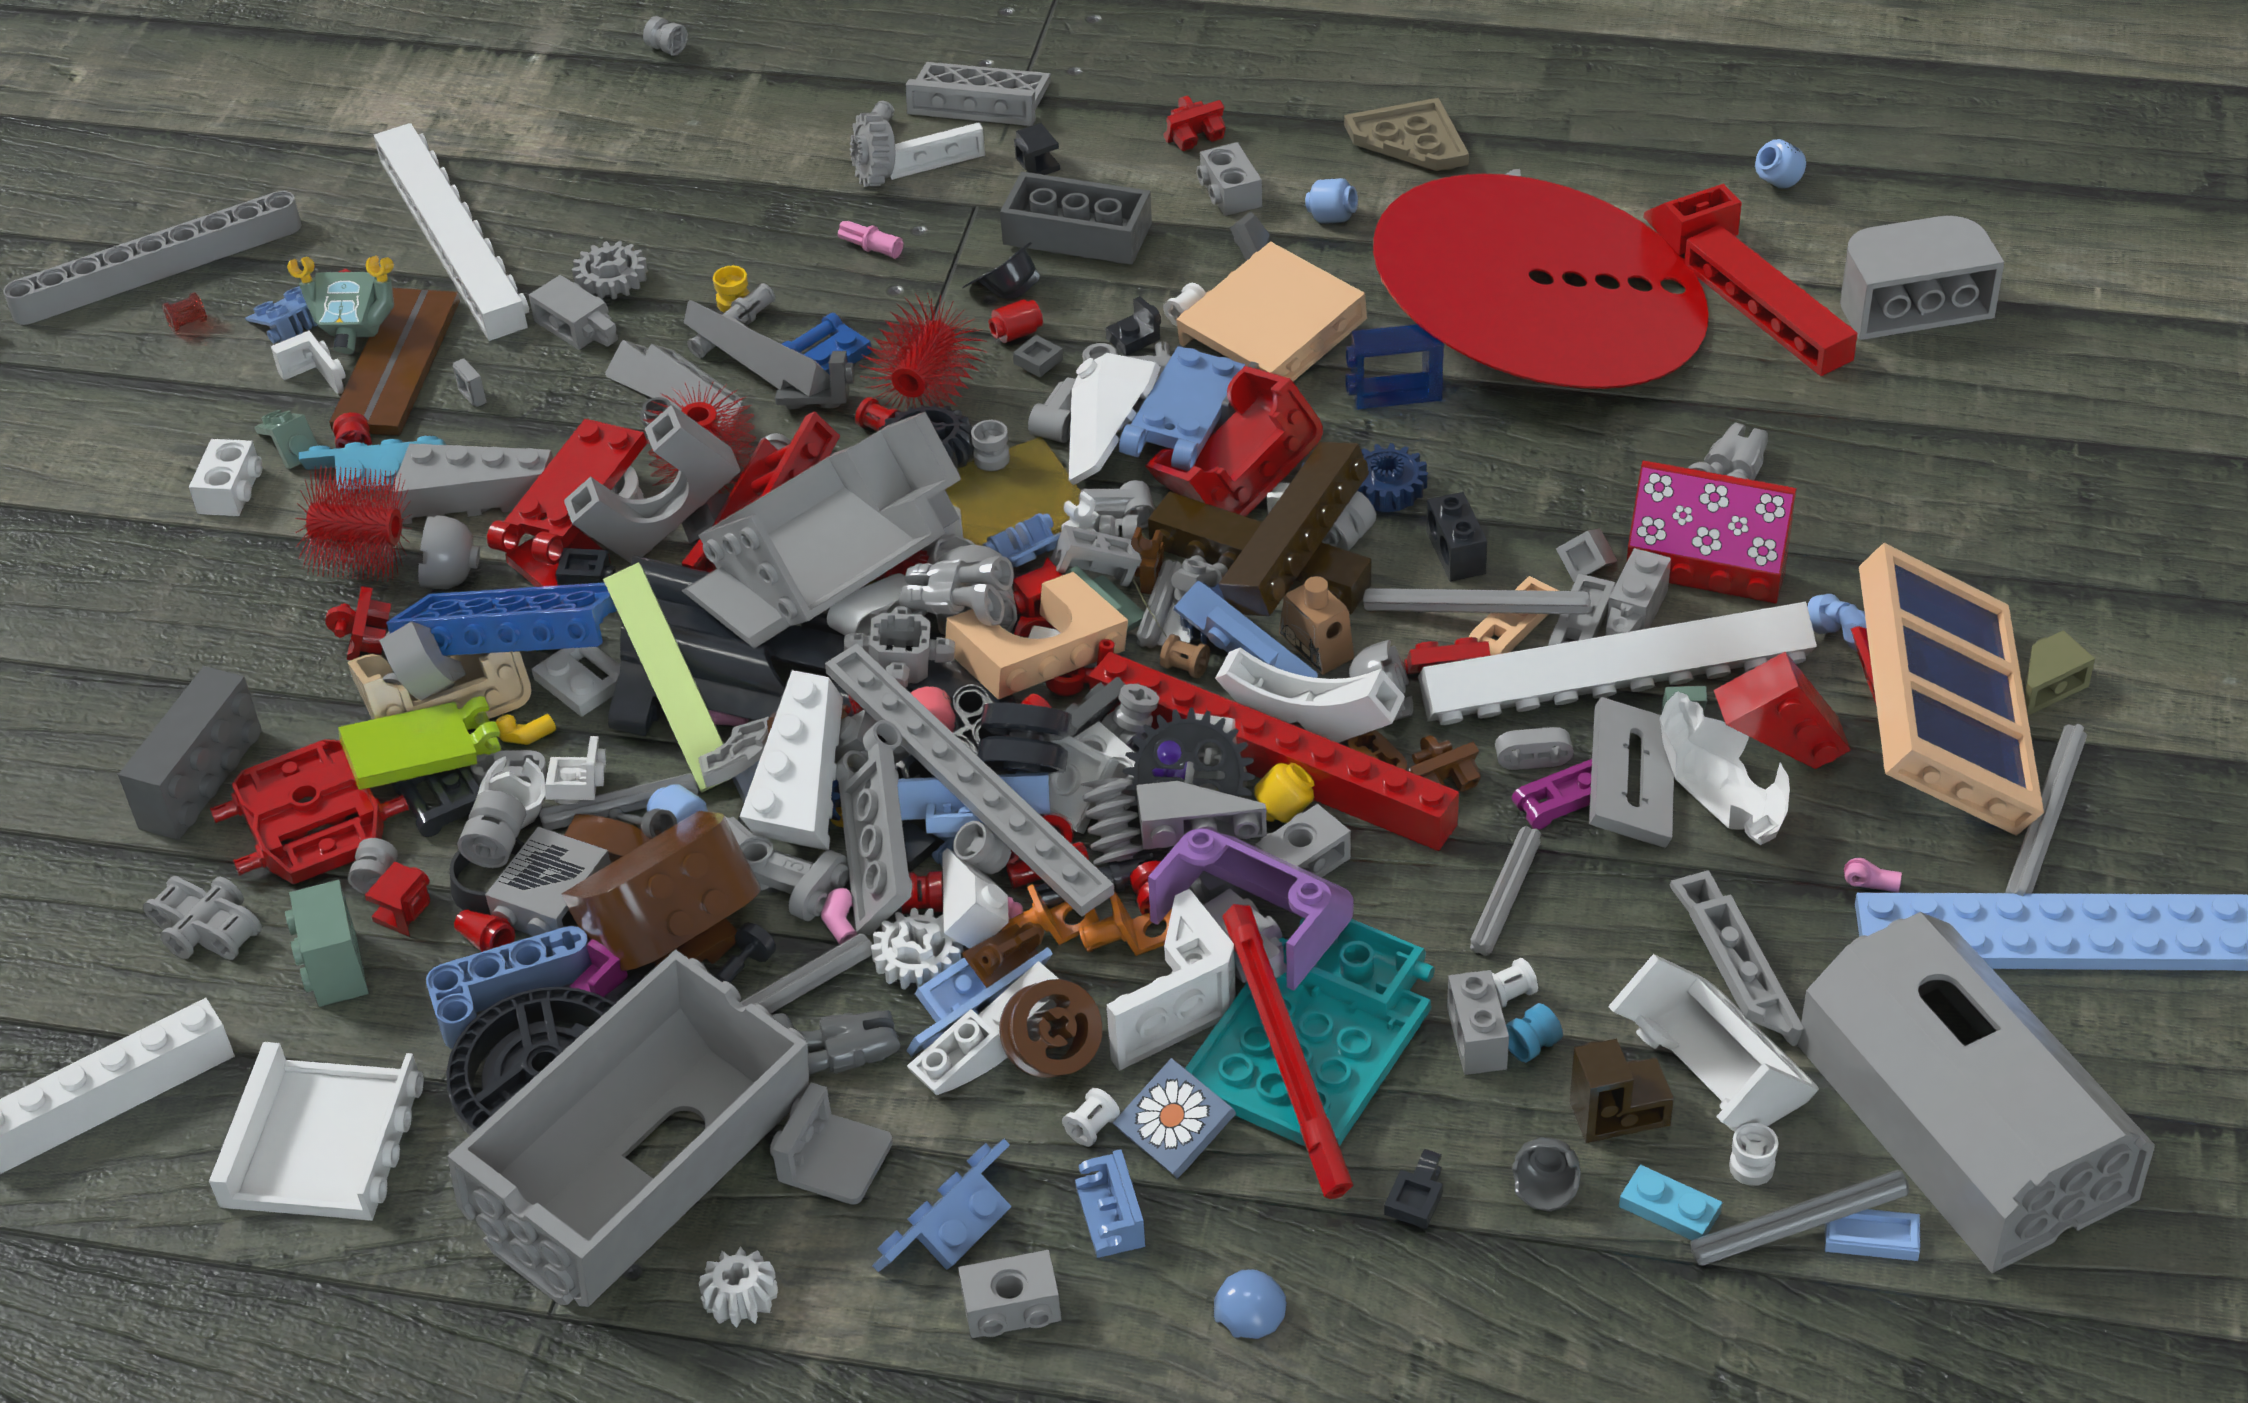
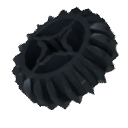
(951, 428)

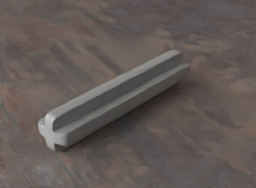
(1159, 604)

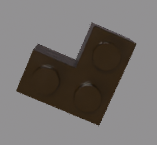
(1617, 1095)

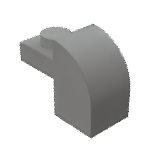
(419, 661)

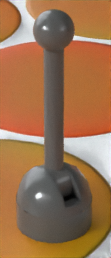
(653, 820)

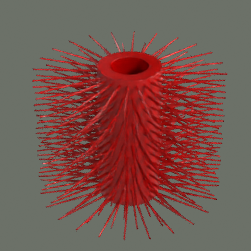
(923, 357)
(707, 417)
(354, 523)

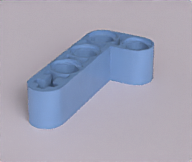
(485, 978)

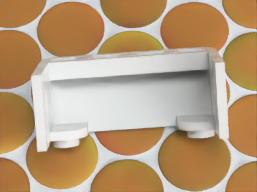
(1715, 1042)

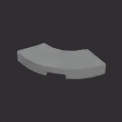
(735, 755)

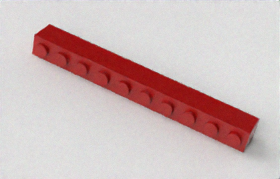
(1340, 774)

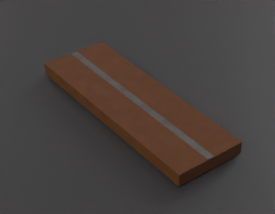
(398, 359)

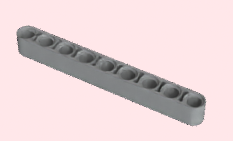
(152, 257)

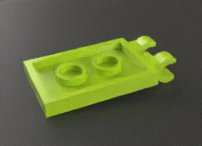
(418, 742)

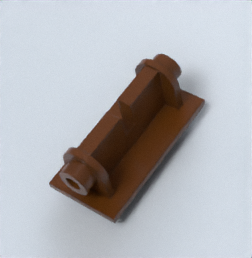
(1004, 952)

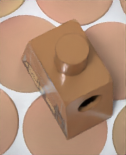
(1317, 625)

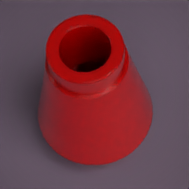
(484, 930)

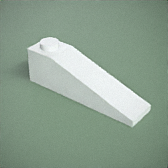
(1102, 407)

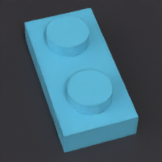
(1670, 1204)

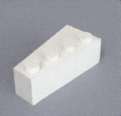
(797, 767)

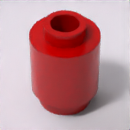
(1015, 320)

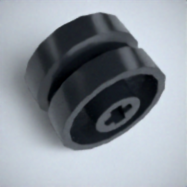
(1023, 737)

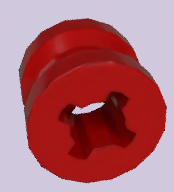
(354, 424)

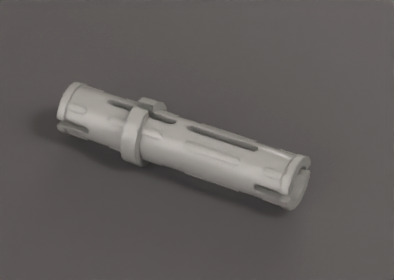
(742, 310)

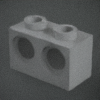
(1230, 179)
(1477, 1022)

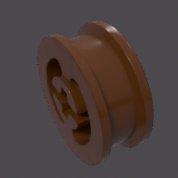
(1073, 1016)

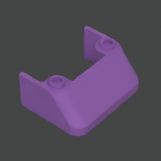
(1319, 901)

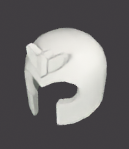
(529, 794)

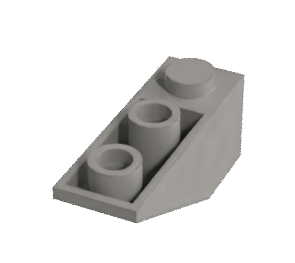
(1177, 807)

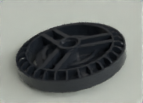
(525, 1046)

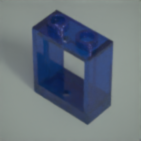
(1394, 389)

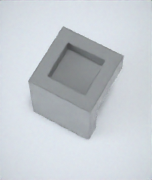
(1586, 553)

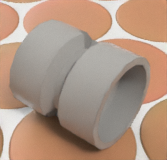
(1352, 523)
(492, 829)

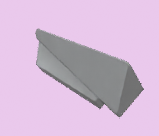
(1737, 955)

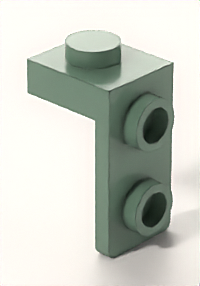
(289, 433)

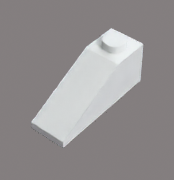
(971, 902)

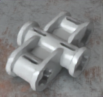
(202, 917)

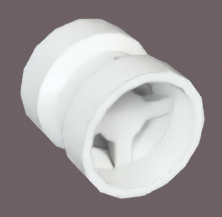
(1753, 1154)

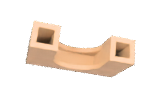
(1014, 663)

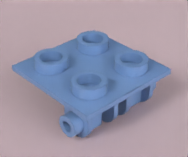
(282, 316)
(1026, 540)

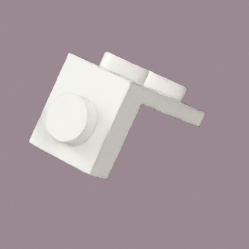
(305, 353)

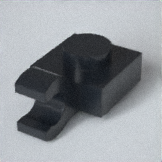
(1417, 1193)

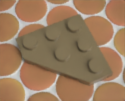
(1410, 132)

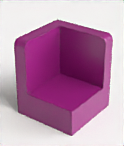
(603, 973)

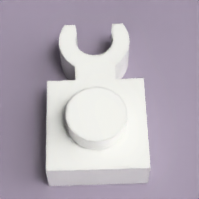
(1083, 515)

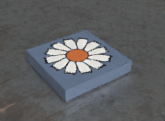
(1174, 1118)

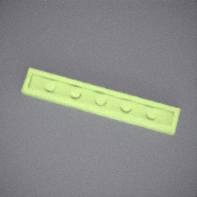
(665, 666)

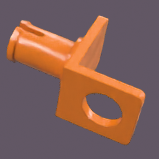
(1053, 919)
(1122, 927)

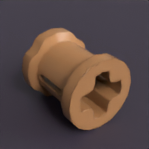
(1197, 660)

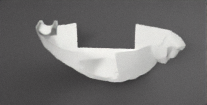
(1708, 765)

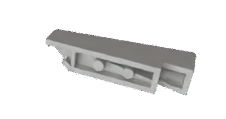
(759, 353)
(660, 369)

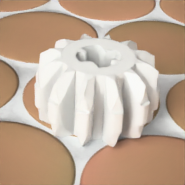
(738, 1287)

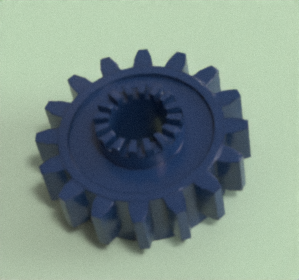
(1393, 478)

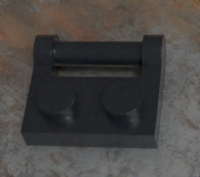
(452, 788)

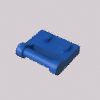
(842, 339)

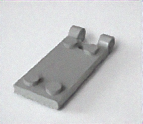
(874, 828)

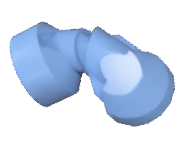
(1831, 614)

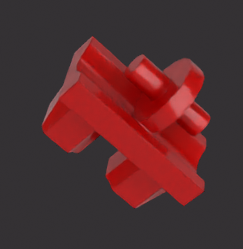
(1194, 119)
(345, 621)

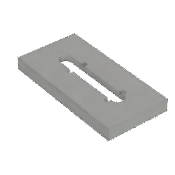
(1609, 777)

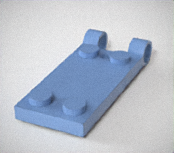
(1182, 406)

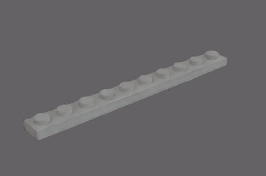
(972, 781)

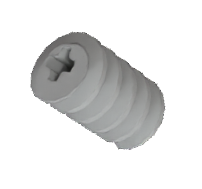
(1112, 820)

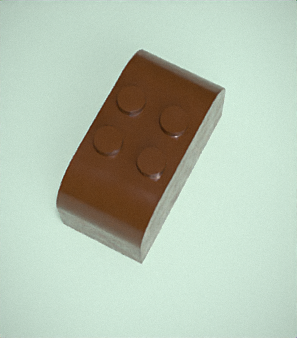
(665, 890)

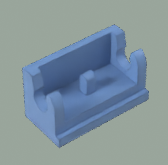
(1110, 1205)

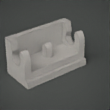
(1096, 553)

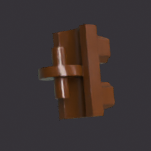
(1441, 761)

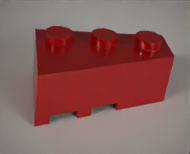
(1783, 712)

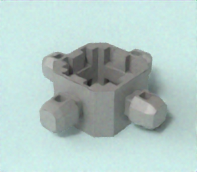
(902, 630)

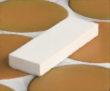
(938, 150)

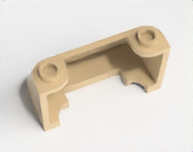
(495, 676)

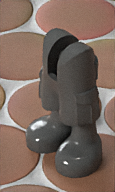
(848, 1040)

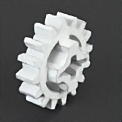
(914, 948)

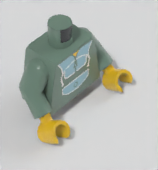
(347, 302)

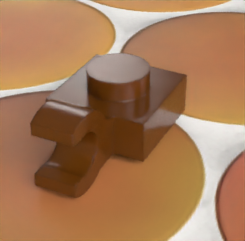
(1152, 558)

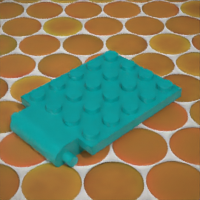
(1350, 1023)

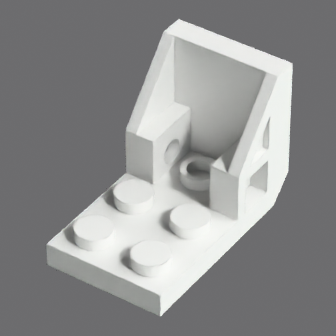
(1183, 1001)

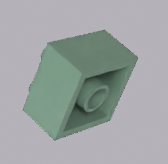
(326, 943)

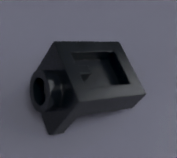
(1136, 330)
(583, 566)

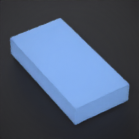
(1875, 1234)

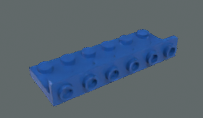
(512, 618)

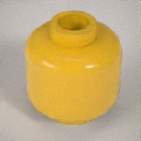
(1285, 791)

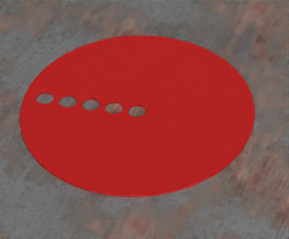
(1461, 267)

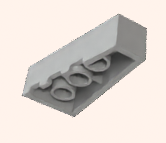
(465, 478)

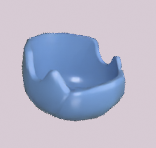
(1250, 1304)

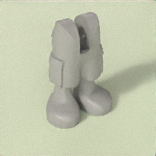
(1735, 454)
(948, 588)

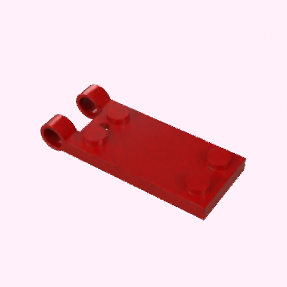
(592, 451)

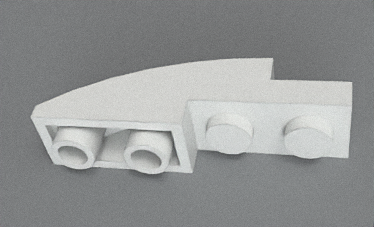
(974, 1041)

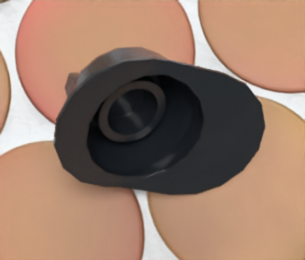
(1012, 277)

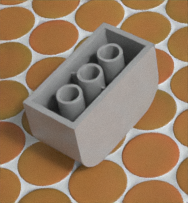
(1920, 276)

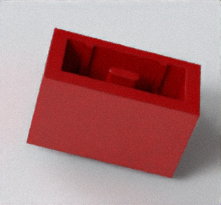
(1695, 214)

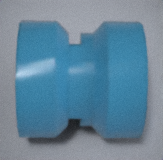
(1535, 1030)

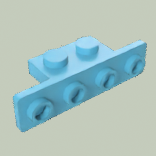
(358, 455)

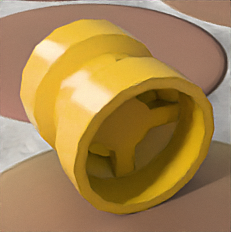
(730, 284)

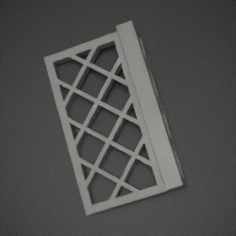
(969, 101)

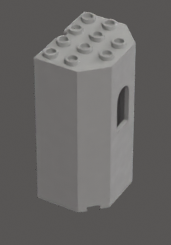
(1990, 1131)
(552, 1160)

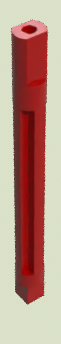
(1313, 1122)

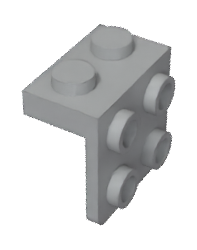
(828, 1151)

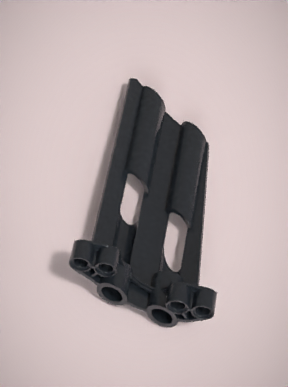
(733, 673)

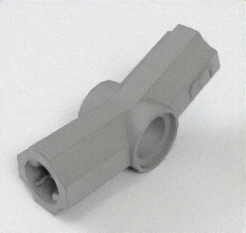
(769, 865)

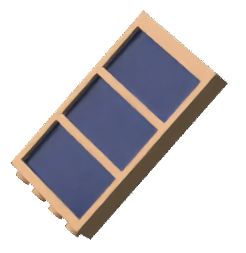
(1949, 690)

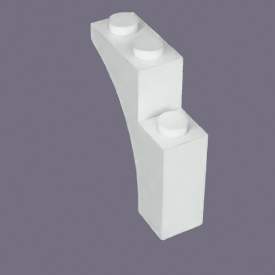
(1322, 706)

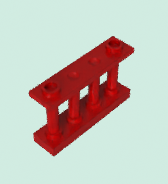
(773, 467)

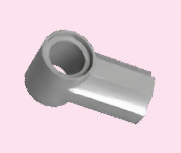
(1054, 417)
(1129, 499)

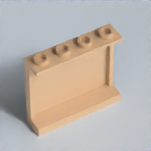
(1275, 313)

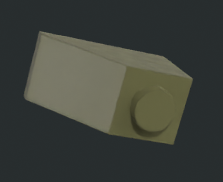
(2055, 671)

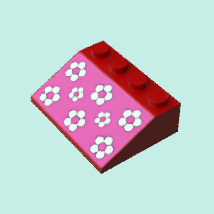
(1715, 528)

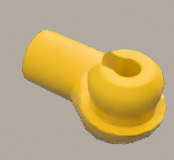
(527, 733)

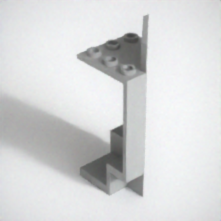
(828, 531)

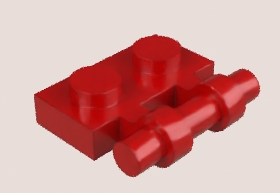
(1432, 654)

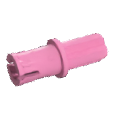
(871, 238)

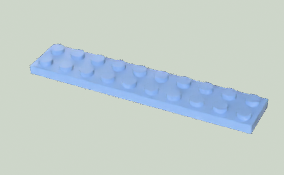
(2081, 928)

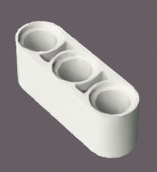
(855, 611)

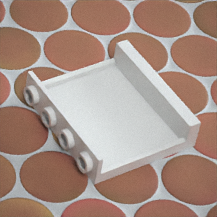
(315, 1136)

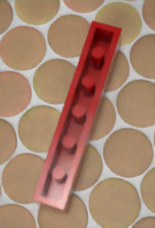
(1771, 300)

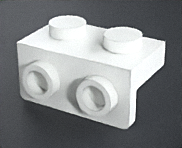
(576, 777)

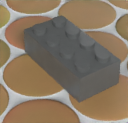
(1076, 217)
(190, 753)

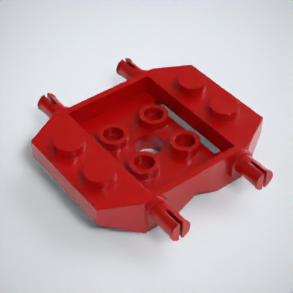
(269, 802)

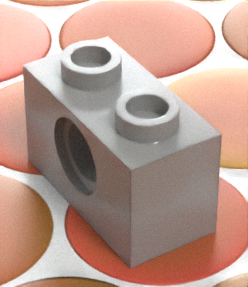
(1310, 841)
(1023, 1276)

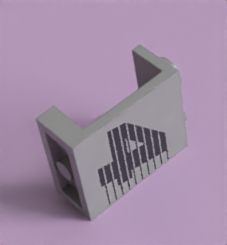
(537, 876)

